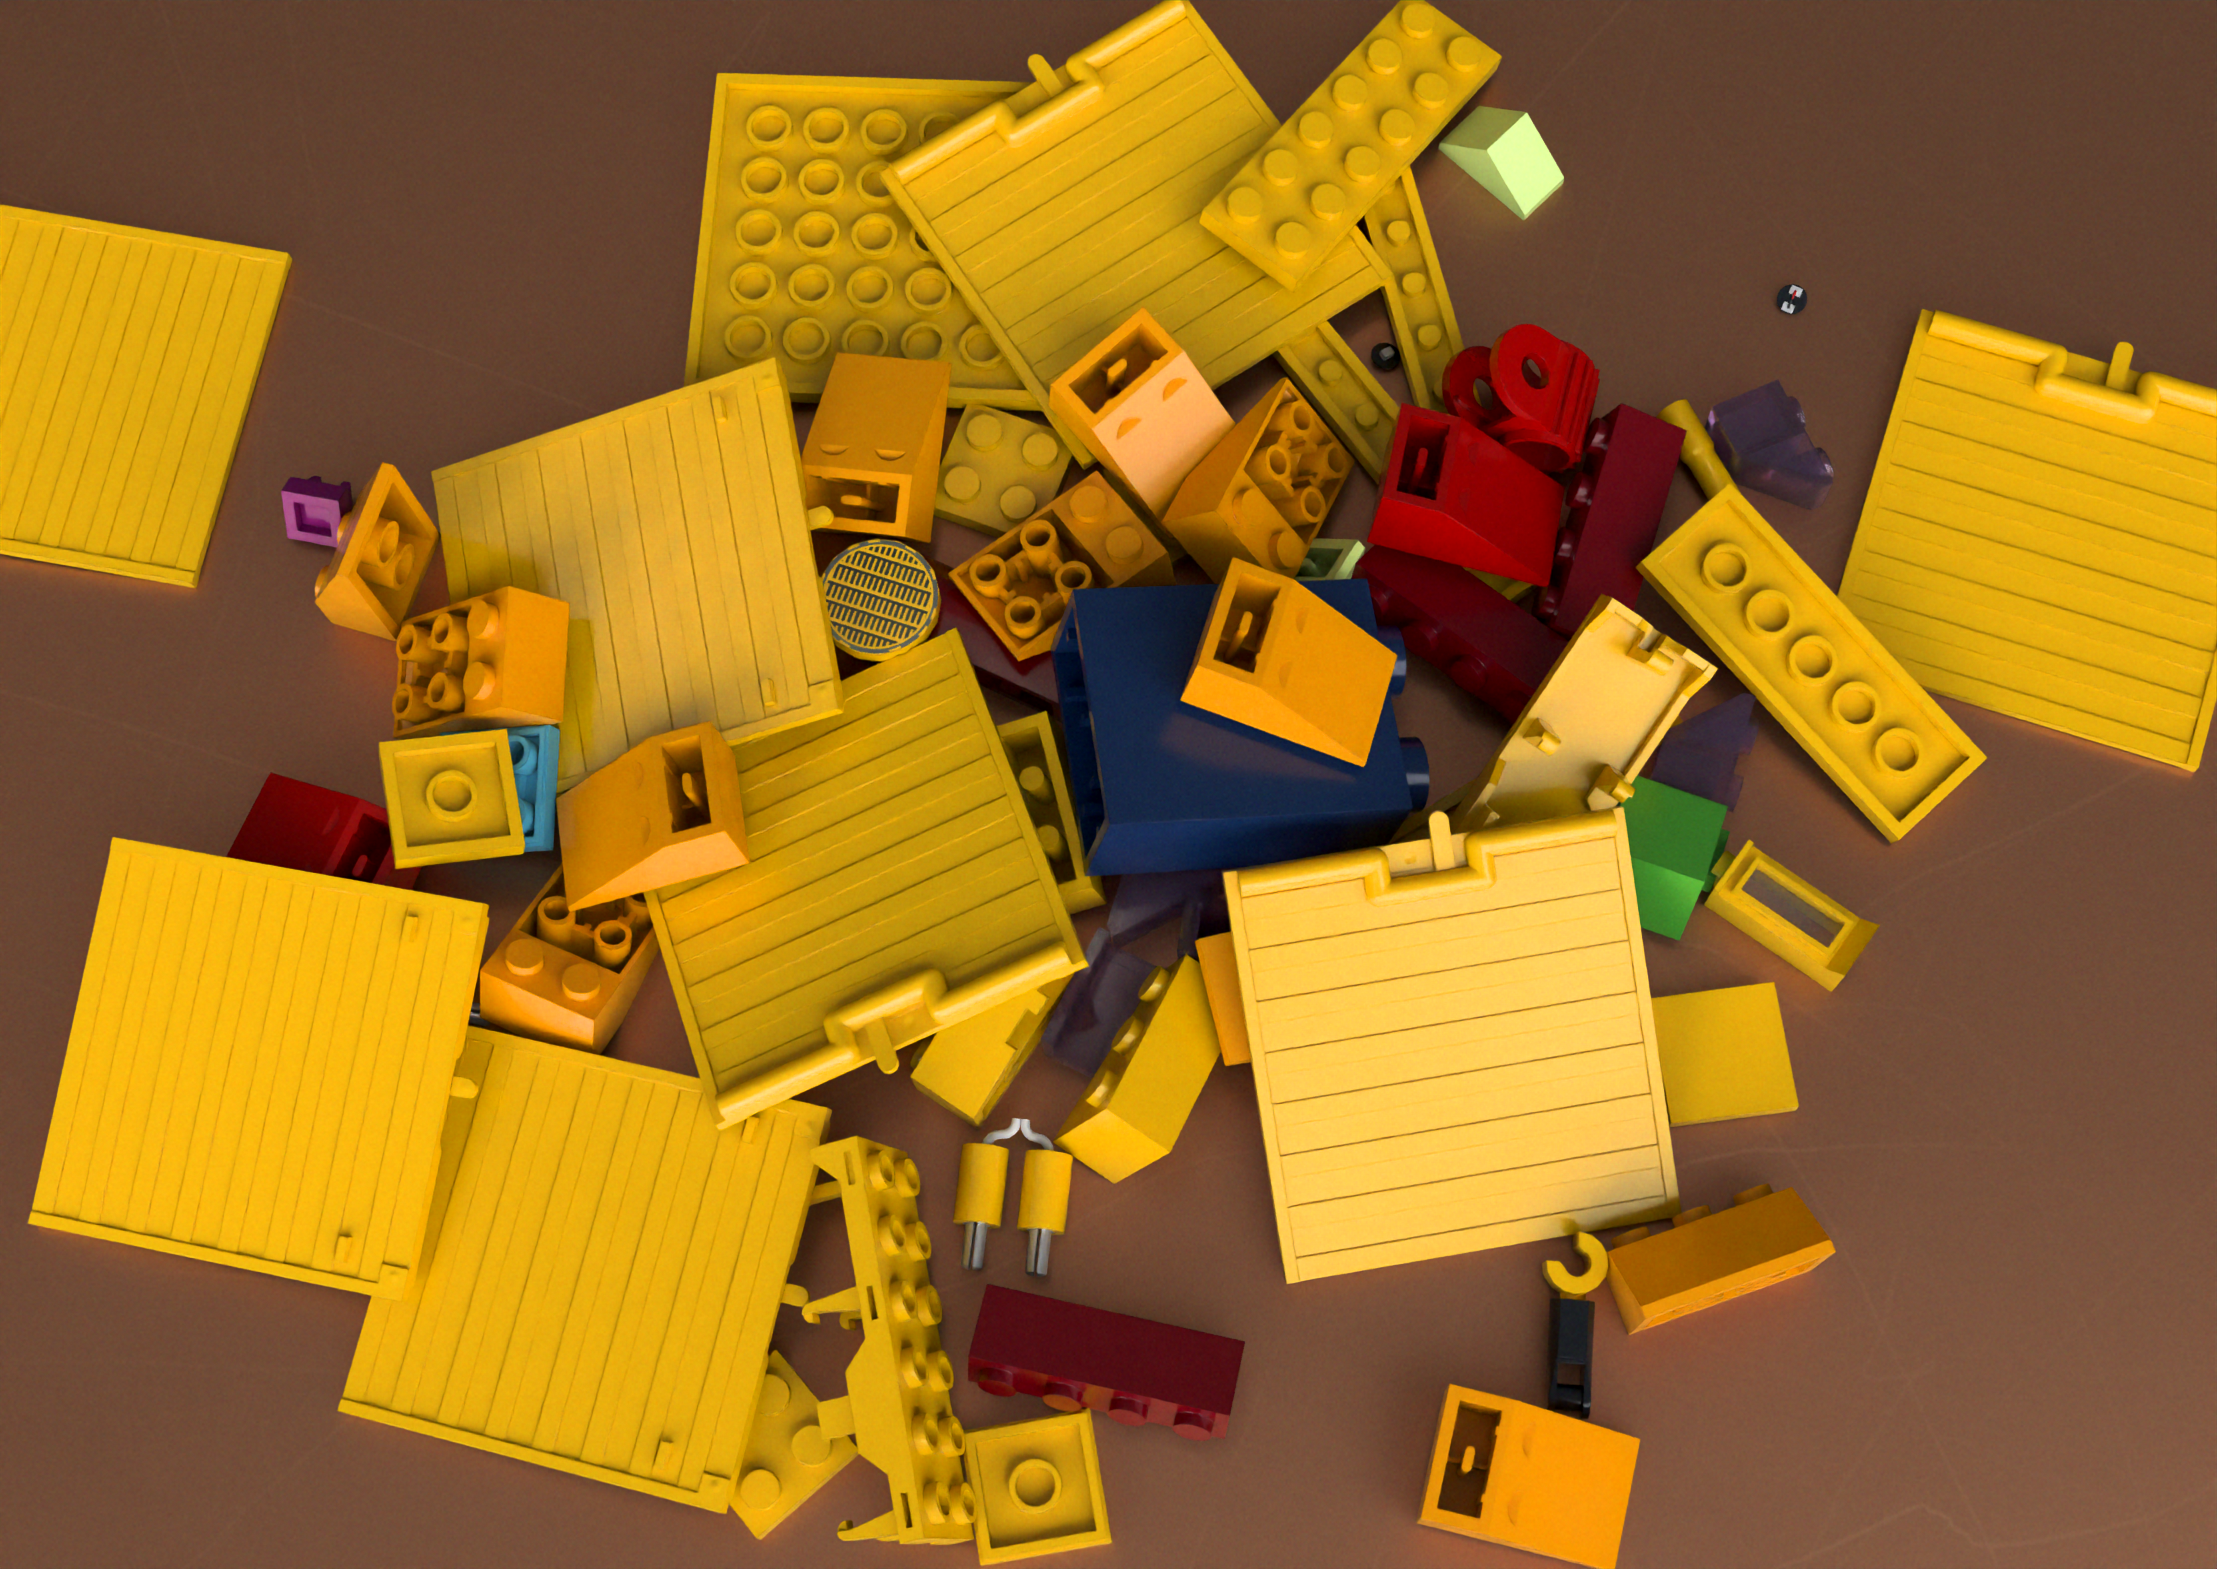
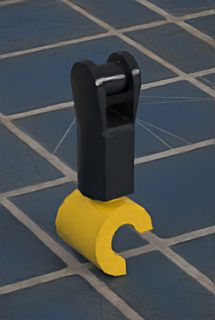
(1573, 1325)

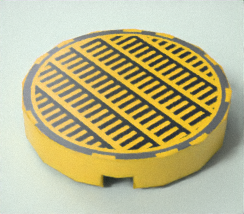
(880, 599)

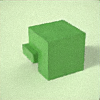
(1672, 850)

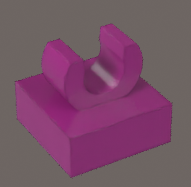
(315, 509)

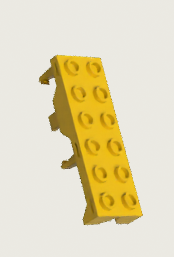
(1587, 723)
(899, 1373)

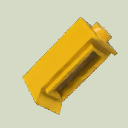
(1788, 915)

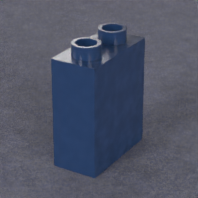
(1192, 788)

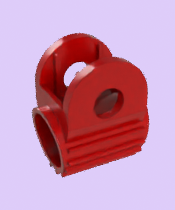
(1530, 415)

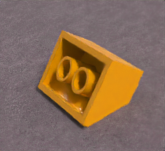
(1713, 1256)

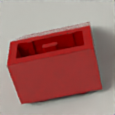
(1464, 499)
(320, 833)

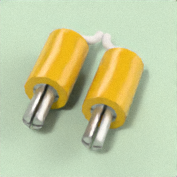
(982, 1192)

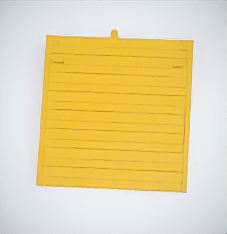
(1090, 204)
(124, 388)
(2046, 537)
(679, 560)
(877, 895)
(1452, 1043)
(262, 1067)
(595, 1272)

